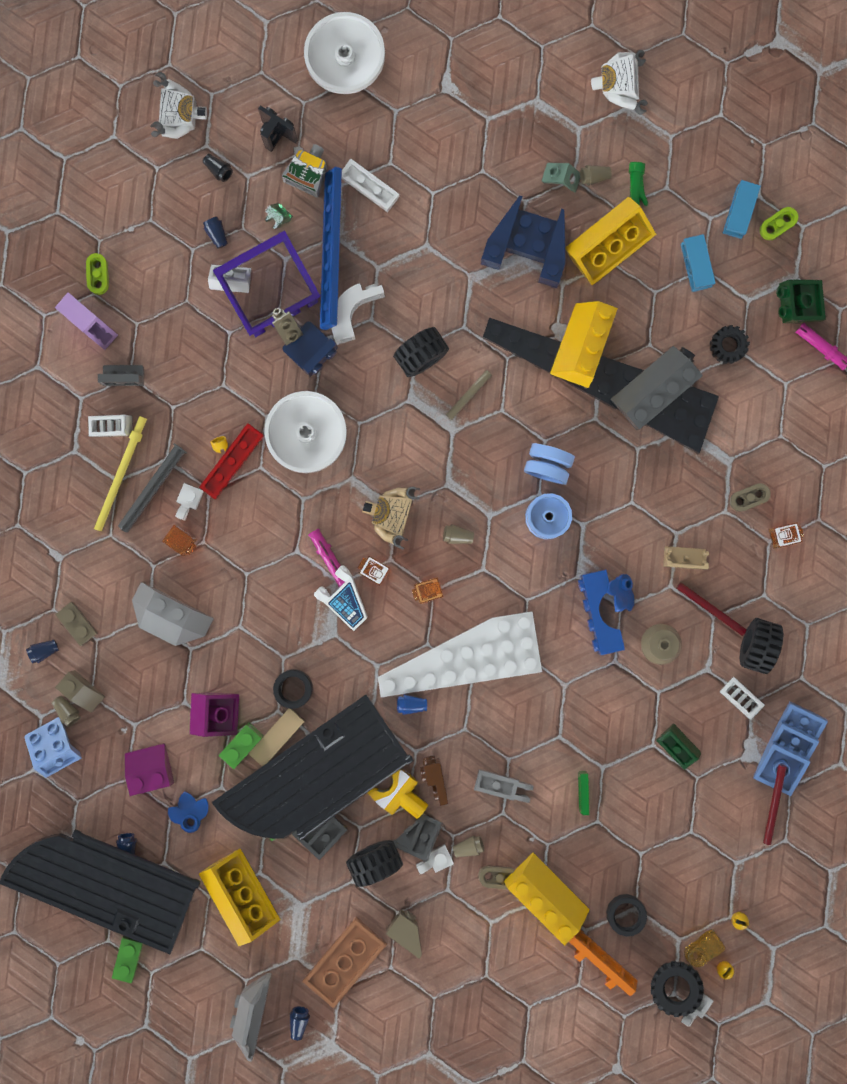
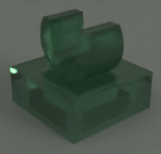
(279, 214)

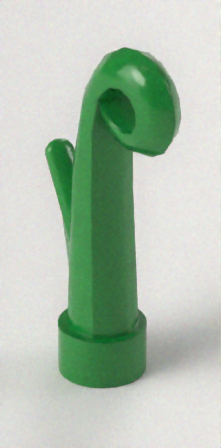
(636, 172)

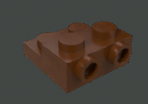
(432, 774)

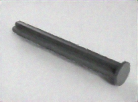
(151, 488)

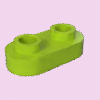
(777, 223)
(97, 275)

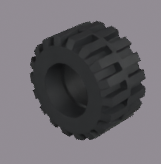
(421, 352)
(761, 646)
(374, 863)
(668, 1005)

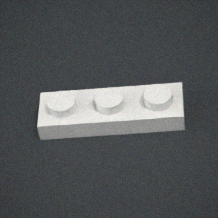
(369, 185)

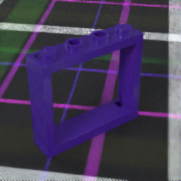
(252, 253)

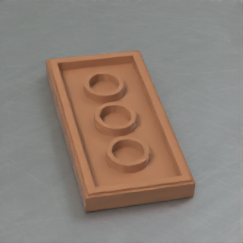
(344, 962)

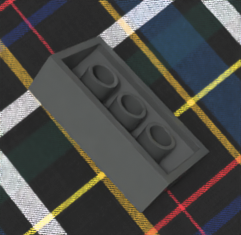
(656, 387)

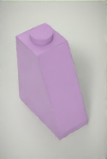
(86, 321)

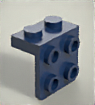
(311, 349)

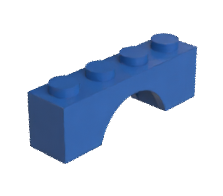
(606, 639)

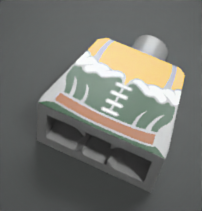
(306, 171)

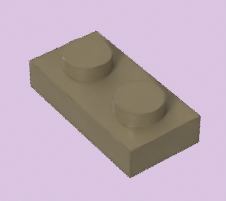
(76, 623)

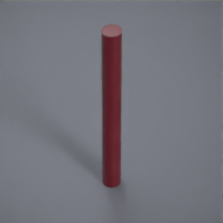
(711, 609)
(774, 804)

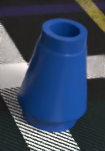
(410, 704)

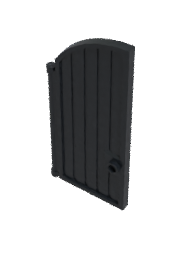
(316, 775)
(104, 887)

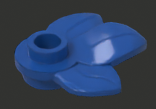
(622, 591)
(187, 809)

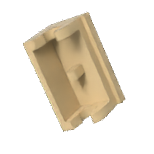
(685, 558)

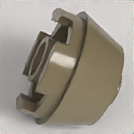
(661, 644)

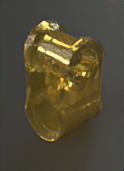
(706, 947)

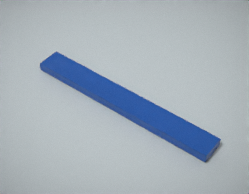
(330, 248)

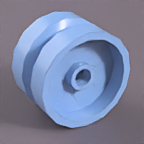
(549, 463)
(536, 519)

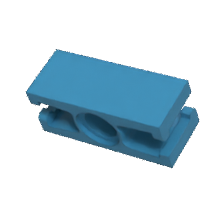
(741, 209)
(697, 263)

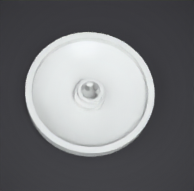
(344, 53)
(305, 432)

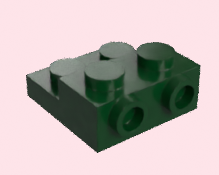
(801, 301)

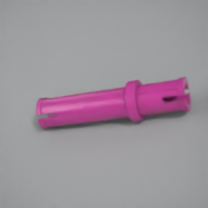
(823, 346)
(317, 536)

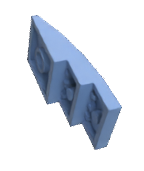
(791, 746)

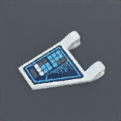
(345, 601)

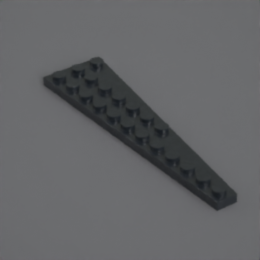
(682, 420)

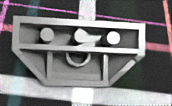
(168, 616)
(249, 1015)

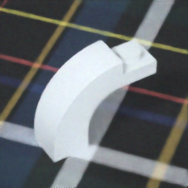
(347, 304)

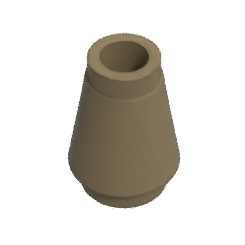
(594, 174)
(457, 535)
(66, 712)
(470, 847)

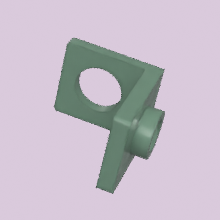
(560, 174)

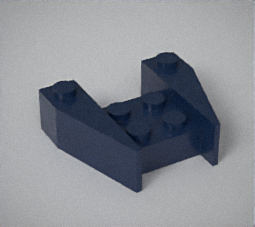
(531, 238)

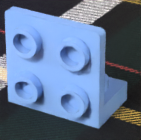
(50, 748)

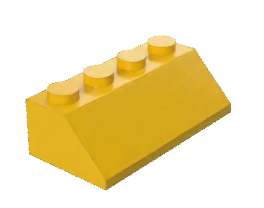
(610, 240)
(584, 342)
(239, 897)
(547, 898)

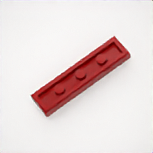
(231, 461)

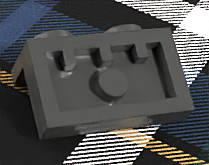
(122, 375)

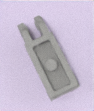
(501, 786)

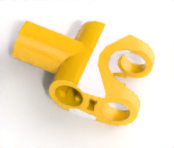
(400, 795)

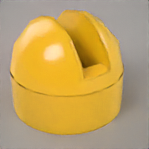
(219, 443)
(742, 917)
(722, 969)

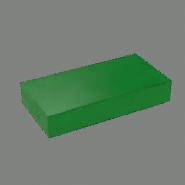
(583, 792)

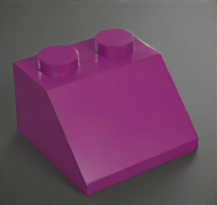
(214, 714)
(148, 769)

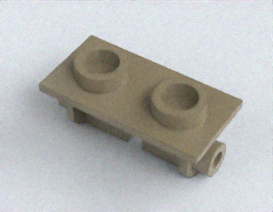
(286, 326)

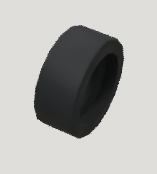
(278, 694)
(638, 926)

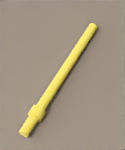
(135, 437)

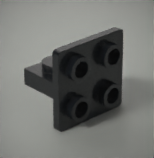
(275, 128)

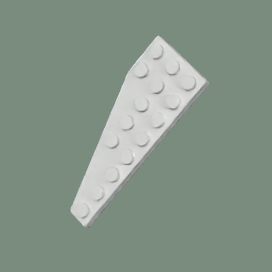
(486, 652)

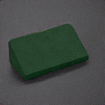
(679, 746)

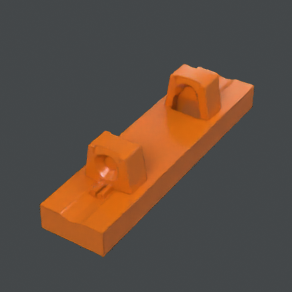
(616, 973)

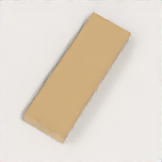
(276, 737)

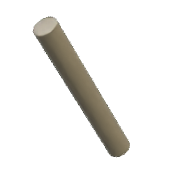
(468, 395)

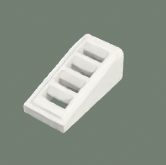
(123, 425)
(750, 715)

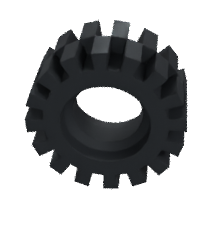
(738, 336)

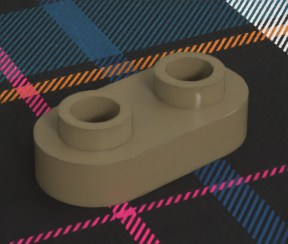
(749, 498)
(497, 876)

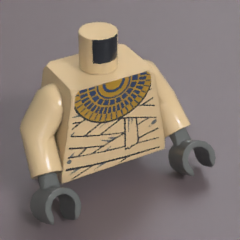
(391, 514)

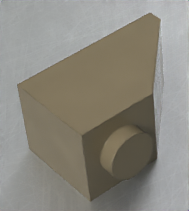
(80, 691)
(406, 932)

